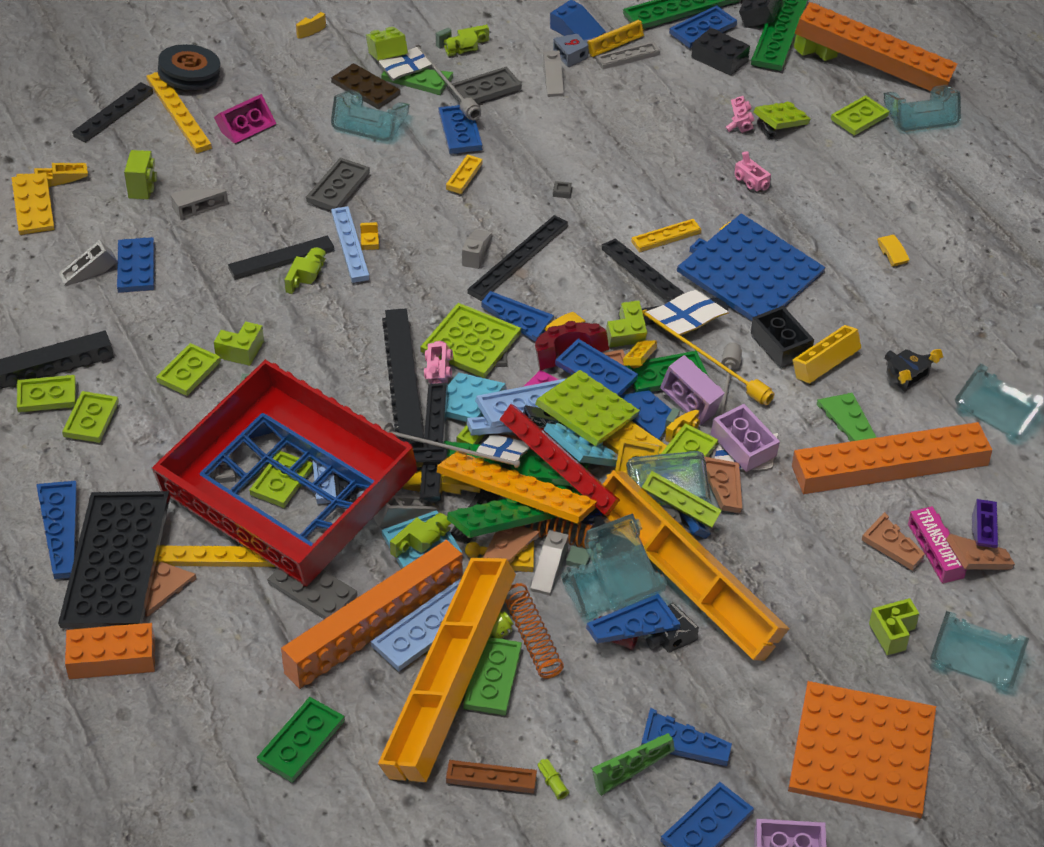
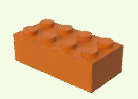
(110, 651)

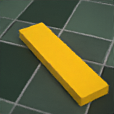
(615, 38)
(666, 235)

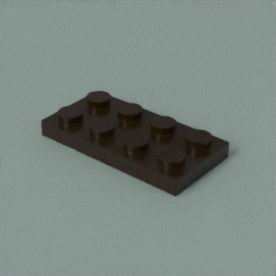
(371, 87)

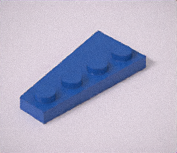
(529, 319)
(635, 620)
(687, 740)

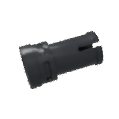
(769, 130)

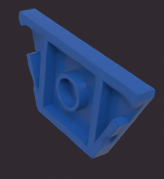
(652, 412)

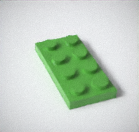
(493, 677)

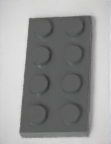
(487, 85)
(338, 184)
(321, 596)

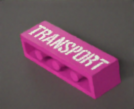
(932, 536)

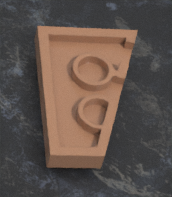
(889, 540)

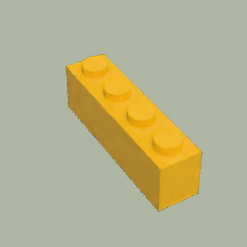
(827, 354)

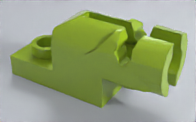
(466, 40)
(304, 269)
(420, 534)

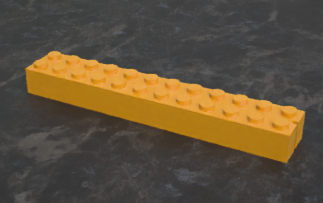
(697, 571)
(447, 670)

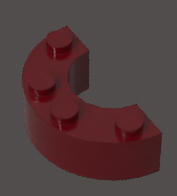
(560, 338)

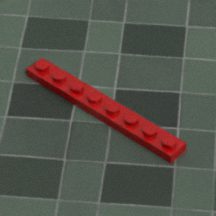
(559, 459)

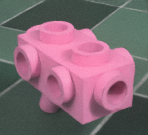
(742, 116)
(752, 173)
(438, 370)

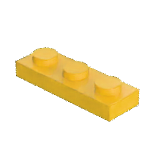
(464, 174)
(640, 353)

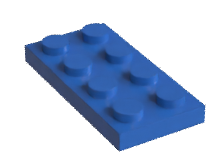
(695, 26)
(459, 131)
(135, 265)
(597, 366)
(709, 820)

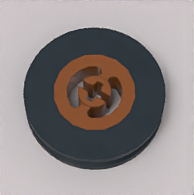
(188, 67)

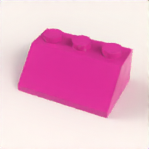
(245, 119)

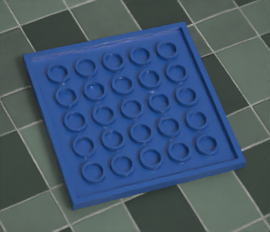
(750, 268)

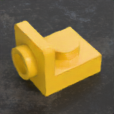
(369, 236)

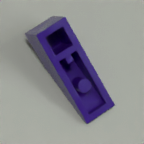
(985, 523)

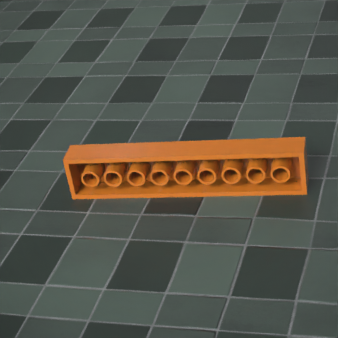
(874, 47)
(891, 458)
(370, 614)

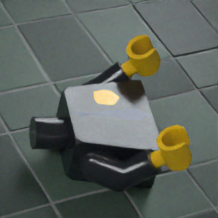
(910, 368)

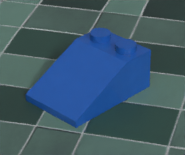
(575, 19)

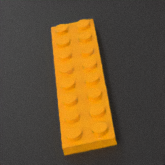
(517, 487)

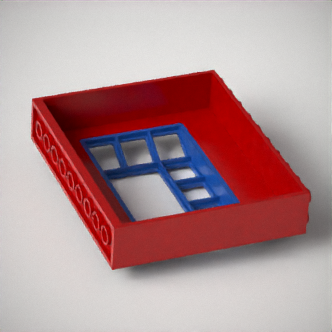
(311, 425)

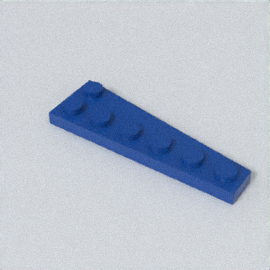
(59, 515)

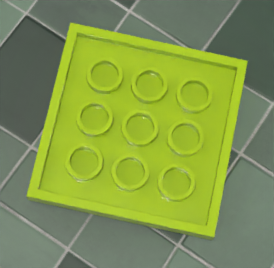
(474, 339)
(587, 407)

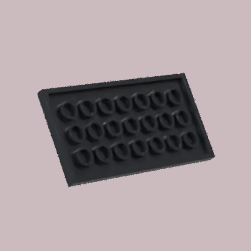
(115, 559)

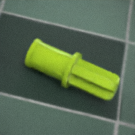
(553, 779)

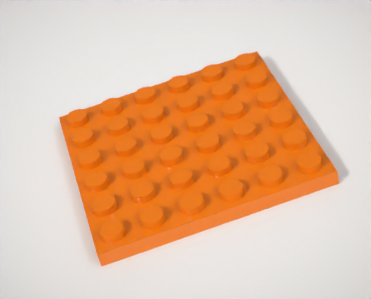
(863, 749)

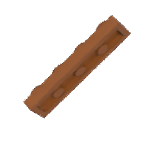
(491, 776)

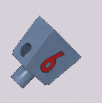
(571, 48)

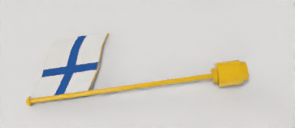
(691, 312)

